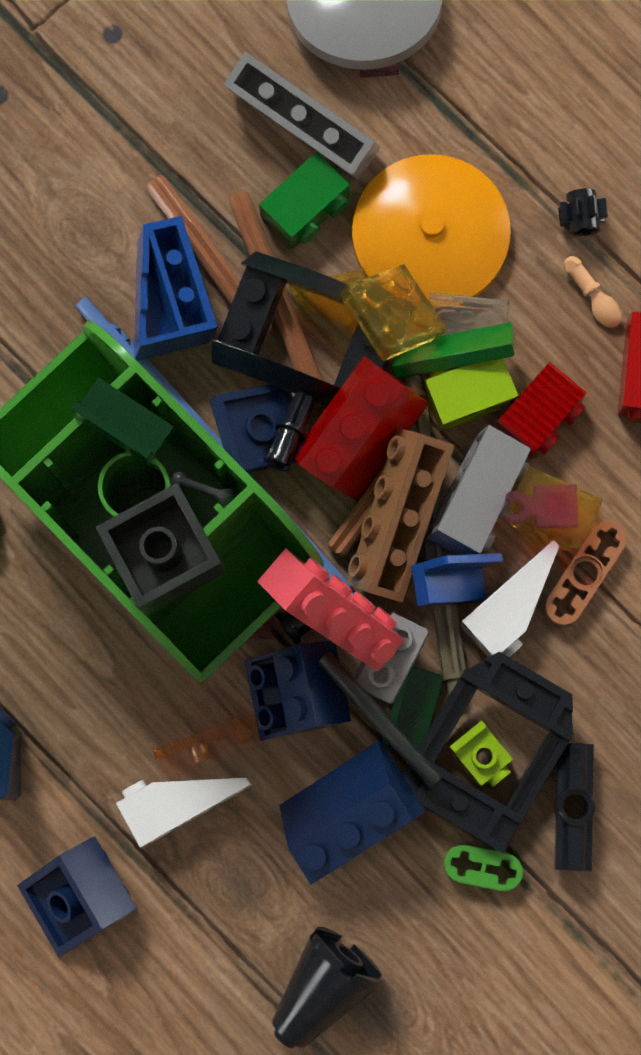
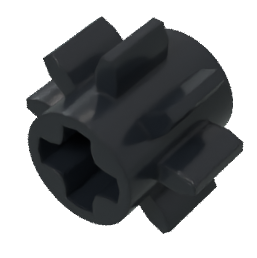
(583, 212)

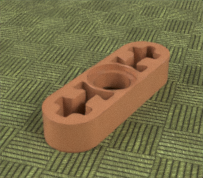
(610, 555)

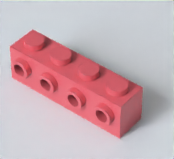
(331, 609)

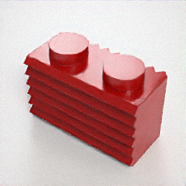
(542, 410)

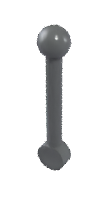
(224, 496)

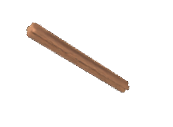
(285, 314)

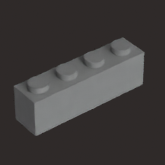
(302, 115)

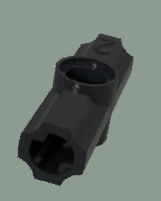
(572, 835)

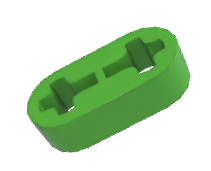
(481, 878)

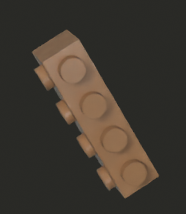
(399, 514)

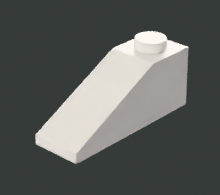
(508, 610)
(165, 806)

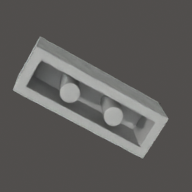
(479, 493)

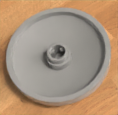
(364, 31)

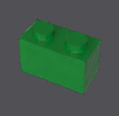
(305, 201)

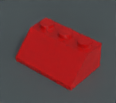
(354, 430)

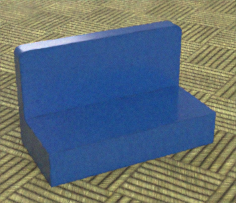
(452, 579)

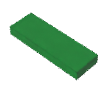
(457, 350)

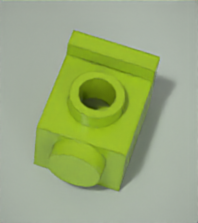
(467, 747)

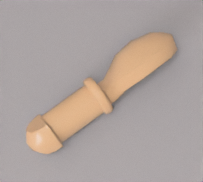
(603, 306)

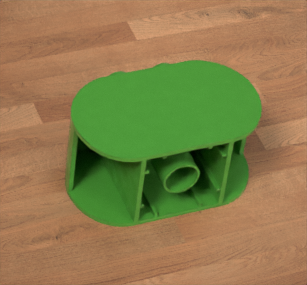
(83, 479)

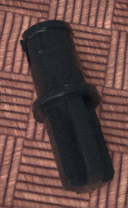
(290, 432)

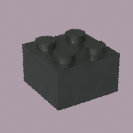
(160, 550)

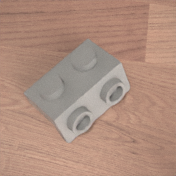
(390, 678)

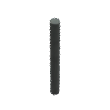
(379, 719)

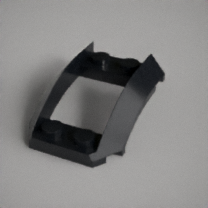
(252, 315)
(527, 696)

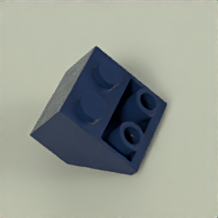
(294, 691)

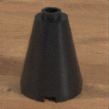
(323, 988)

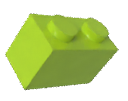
(469, 392)

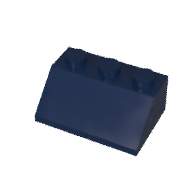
(348, 812)

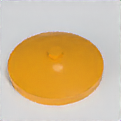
(437, 221)

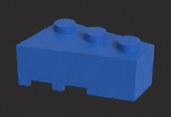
(170, 292)

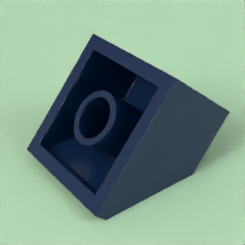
(76, 896)

